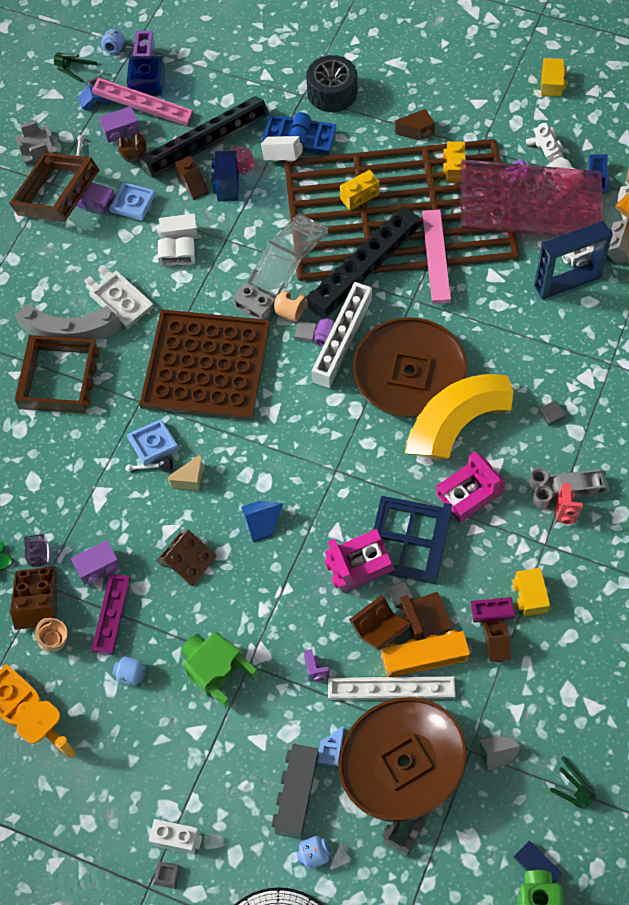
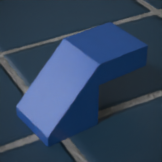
(88, 99)
(598, 162)

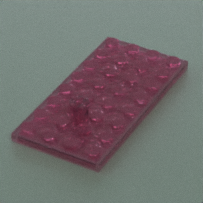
(528, 198)

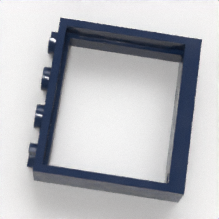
(596, 234)

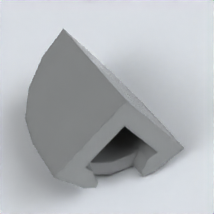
(499, 751)

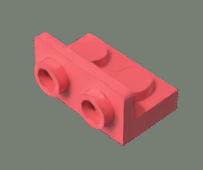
(566, 509)

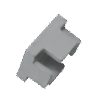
(35, 142)

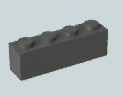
(296, 792)

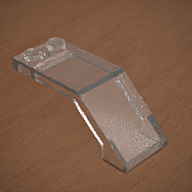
(285, 253)

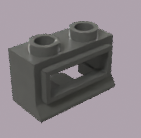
(410, 839)

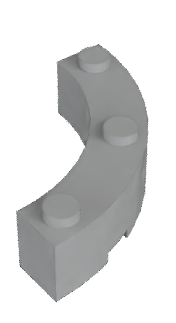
(91, 326)

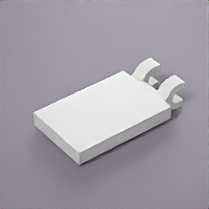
(119, 296)

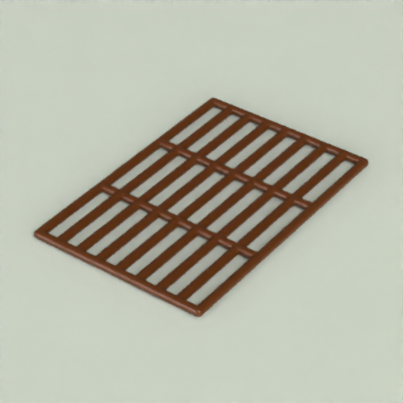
(364, 211)

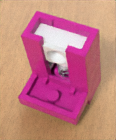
(480, 474)
(358, 551)

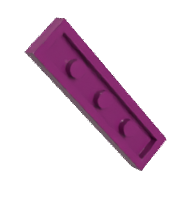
(111, 614)

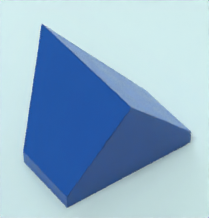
(261, 518)

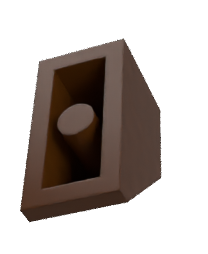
(415, 126)
(191, 177)
(497, 640)

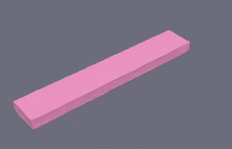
(142, 102)
(436, 257)

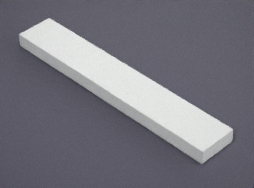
(390, 688)

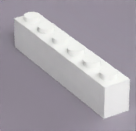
(341, 335)

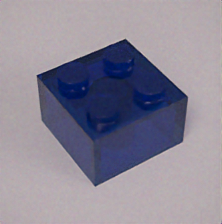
(146, 74)
(225, 176)

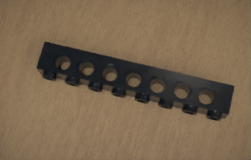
(204, 136)
(363, 262)

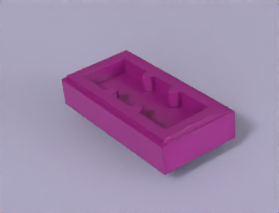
(492, 609)

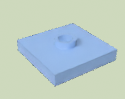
(132, 201)
(152, 442)

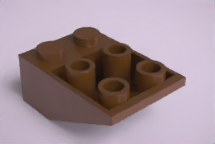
(33, 597)

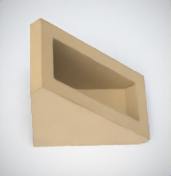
(188, 476)

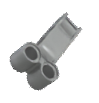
(582, 483)

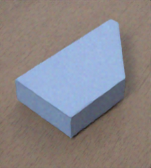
(330, 749)

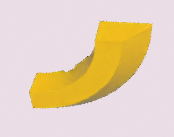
(453, 409)

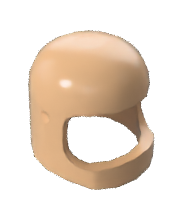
(289, 308)
(52, 635)

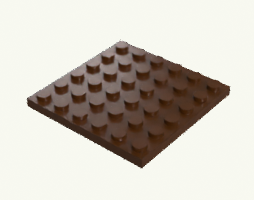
(205, 364)

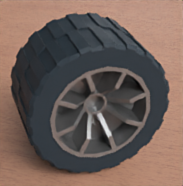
(332, 83)

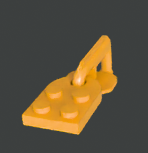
(24, 709)

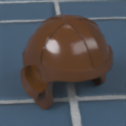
(132, 149)

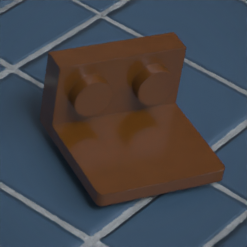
(187, 556)
(425, 615)
(378, 624)

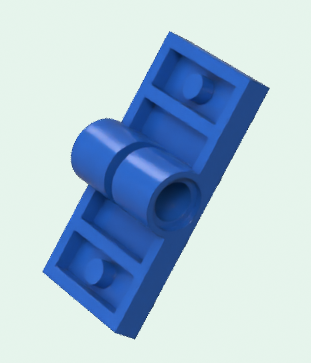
(314, 135)

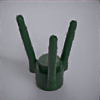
(64, 60)
(583, 795)

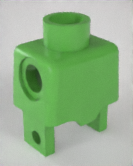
(213, 662)
(539, 888)

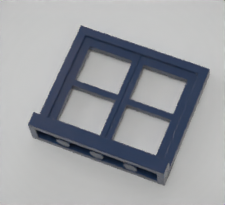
(436, 544)

